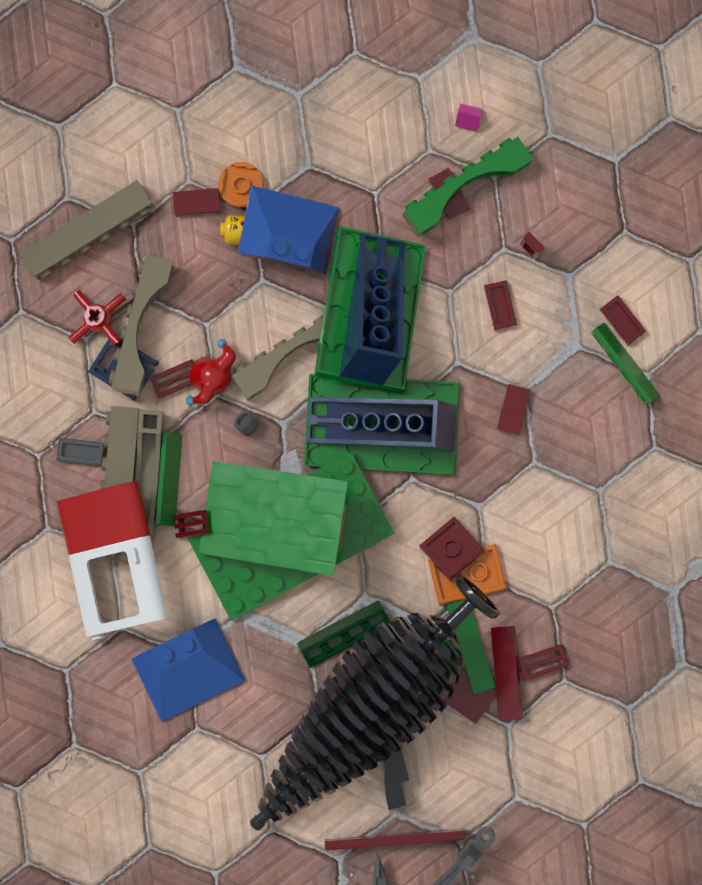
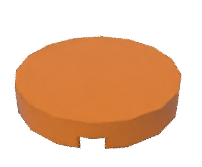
(237, 181)

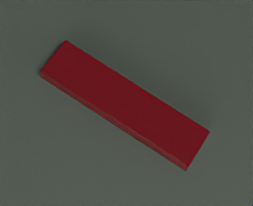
(507, 673)

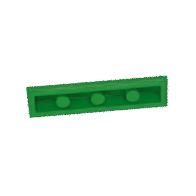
(625, 363)
(168, 478)
(473, 653)

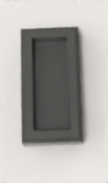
(80, 451)

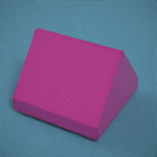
(468, 117)

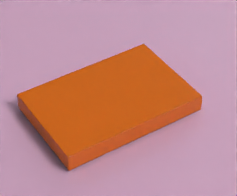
(483, 572)

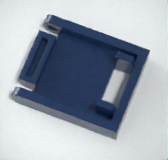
(104, 374)

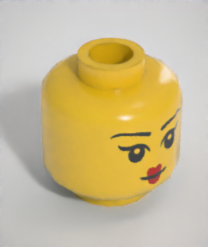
(232, 229)

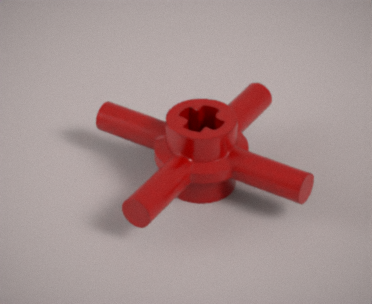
(104, 314)

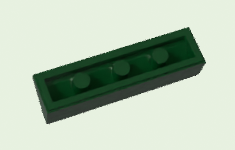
(342, 634)

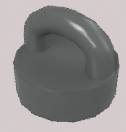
(246, 423)

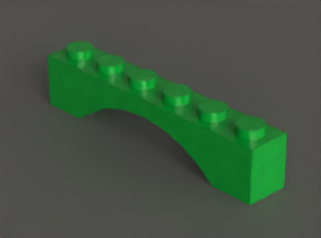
(506, 161)

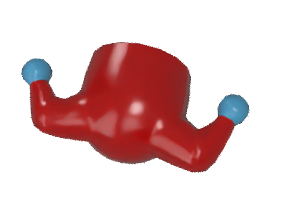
(211, 375)

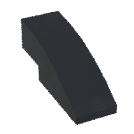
(395, 774)

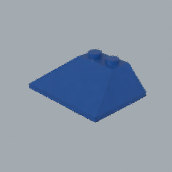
(288, 229)
(188, 669)

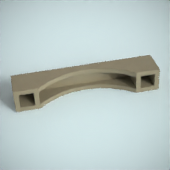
(154, 280)
(256, 376)
(148, 462)

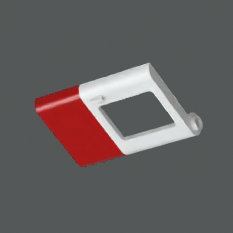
(104, 525)

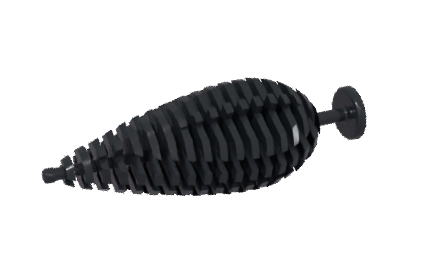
(371, 705)

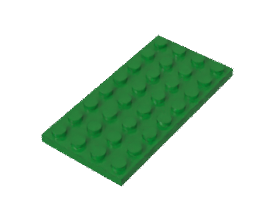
(250, 584)

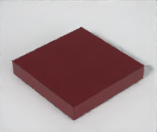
(451, 548)

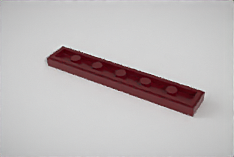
(394, 839)

